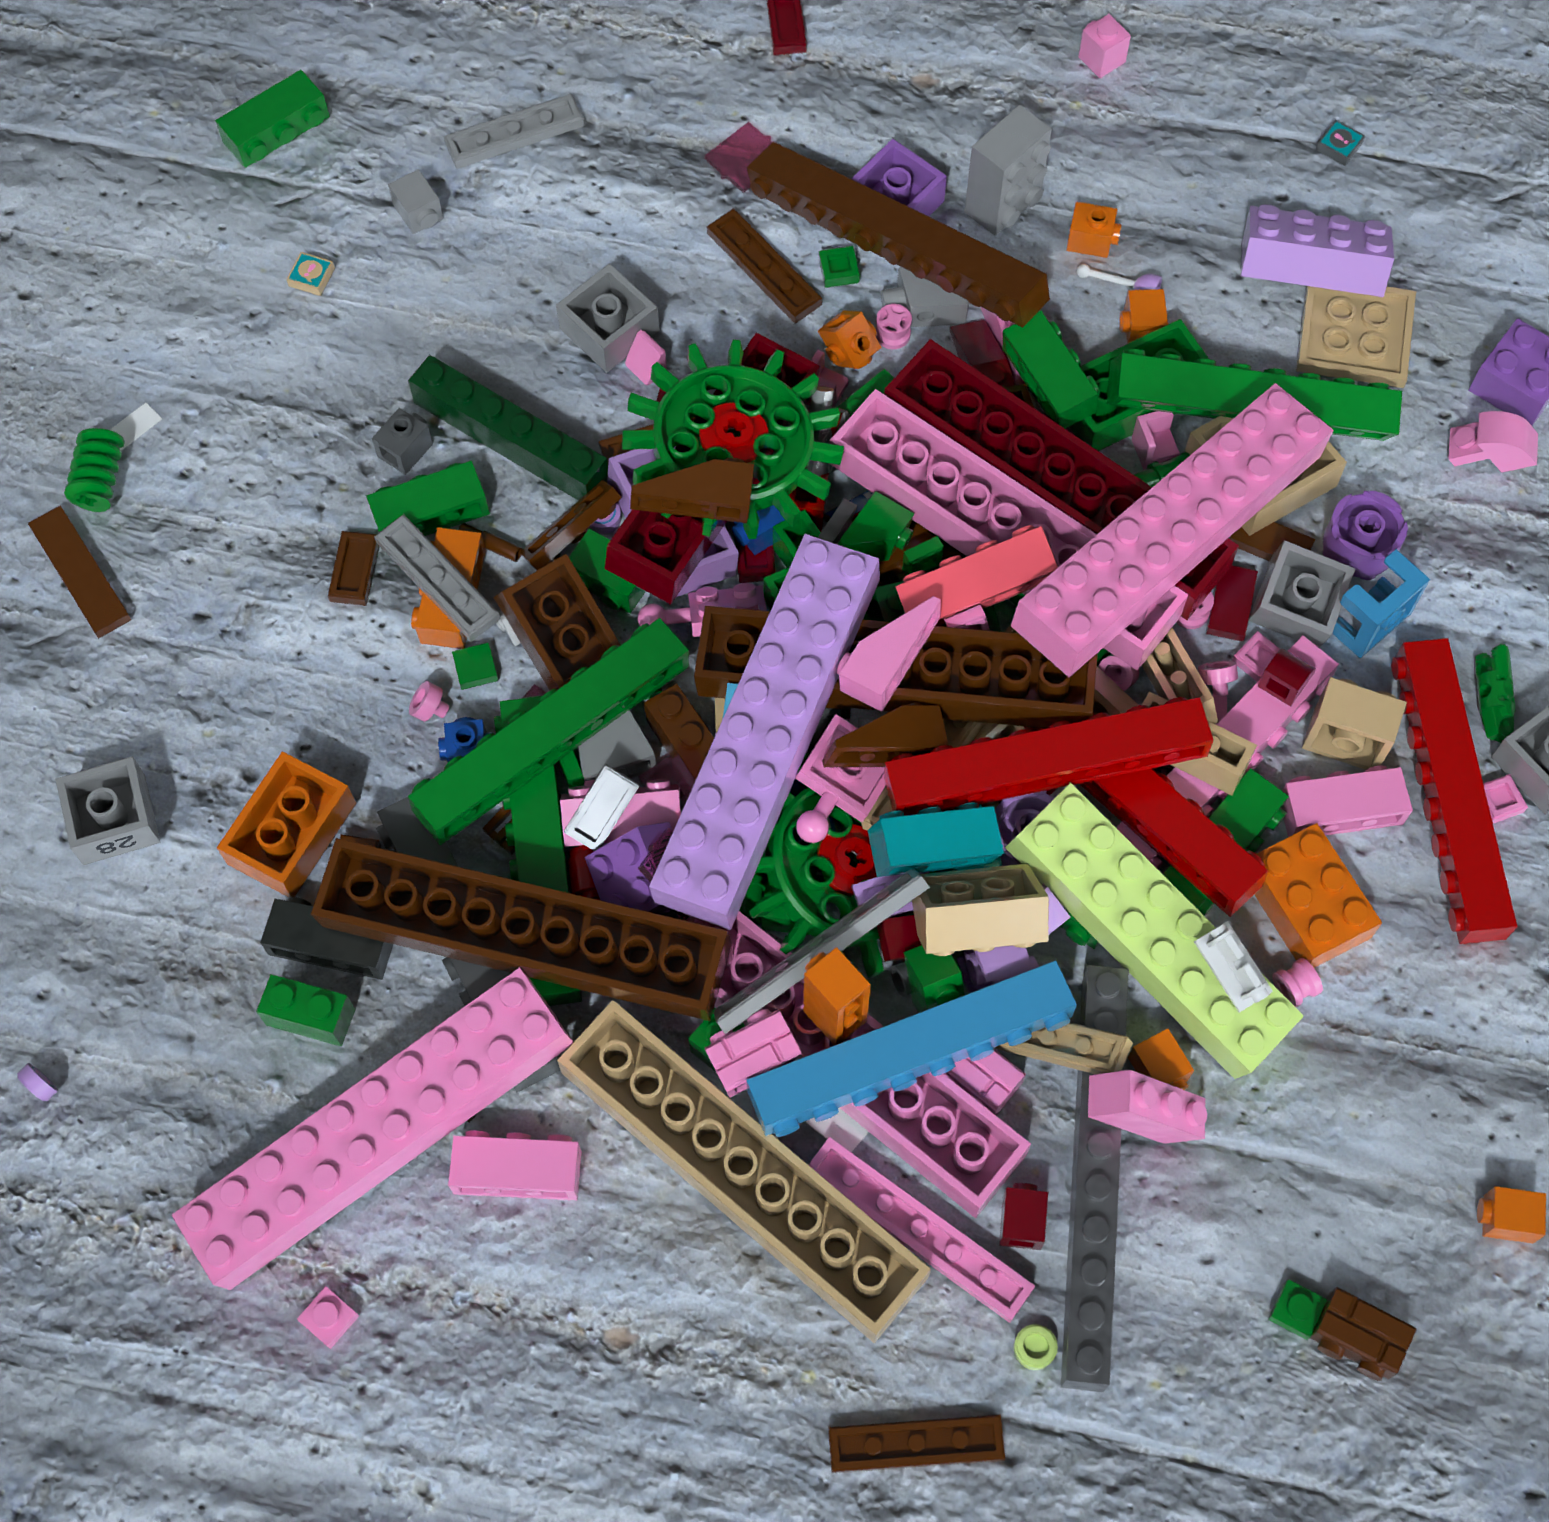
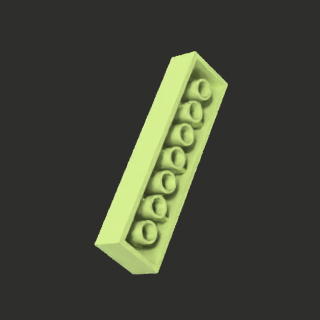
(1147, 928)

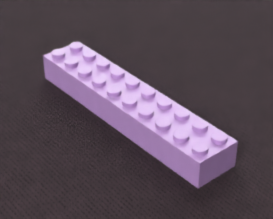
(765, 733)

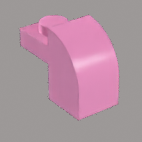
(1497, 436)

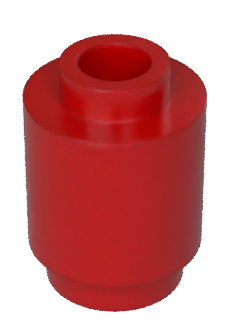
(579, 874)

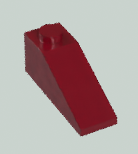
(981, 351)

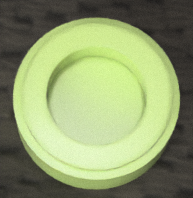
(1035, 1347)

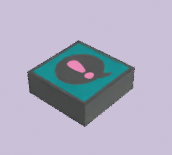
(1340, 142)

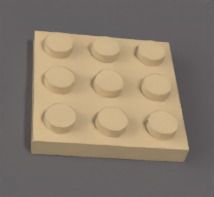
(1357, 335)

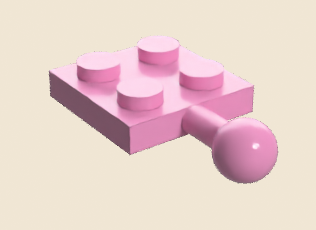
(740, 596)
(846, 787)

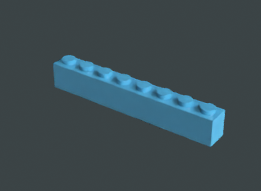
(910, 1049)

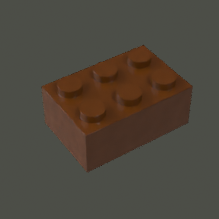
(556, 621)

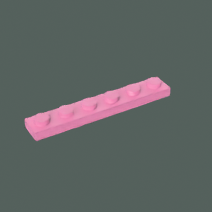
(924, 1231)

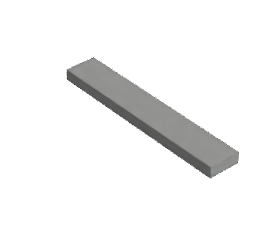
(838, 935)

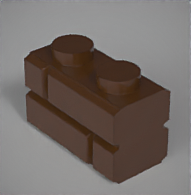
(1362, 1334)

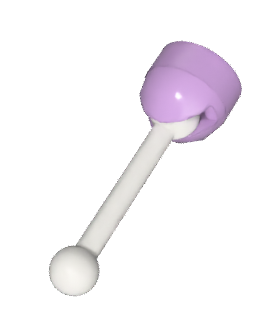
(1145, 282)

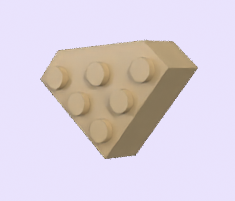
(1312, 483)

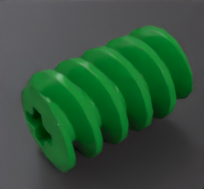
(94, 469)

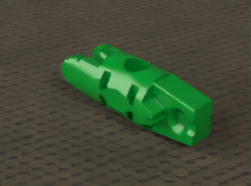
(1496, 692)

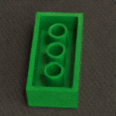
(1114, 422)

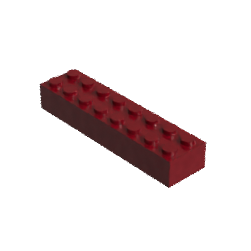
(664, 551)

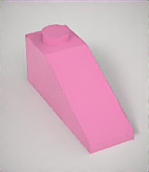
(886, 655)

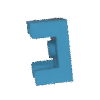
(1381, 607)

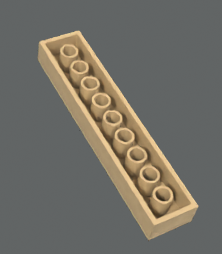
(744, 1172)

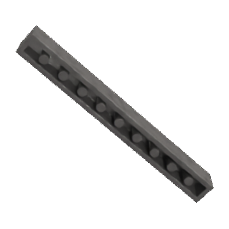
(1093, 1205)

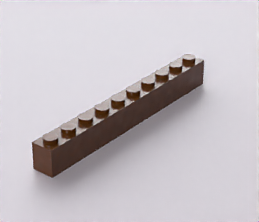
(900, 234)

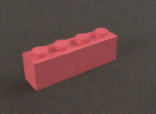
(984, 577)

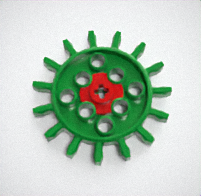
(736, 431)
(843, 860)

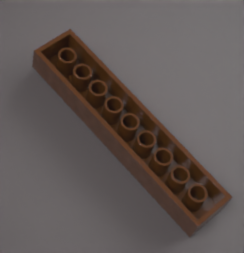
(962, 670)
(524, 926)

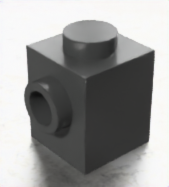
(402, 440)

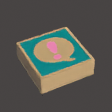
(310, 273)

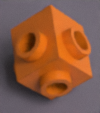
(850, 339)

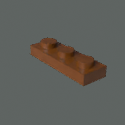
(571, 525)

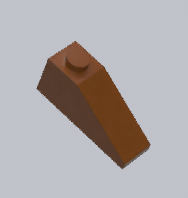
(705, 491)
(905, 730)

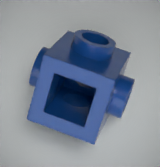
(460, 737)

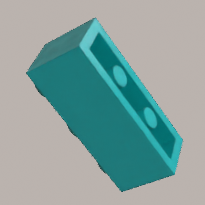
(935, 839)

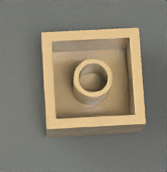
(1354, 724)

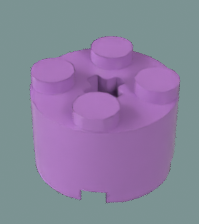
(1364, 532)

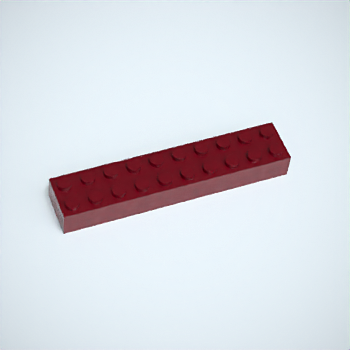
(1033, 451)

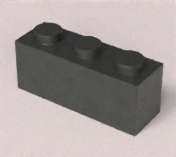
(299, 937)

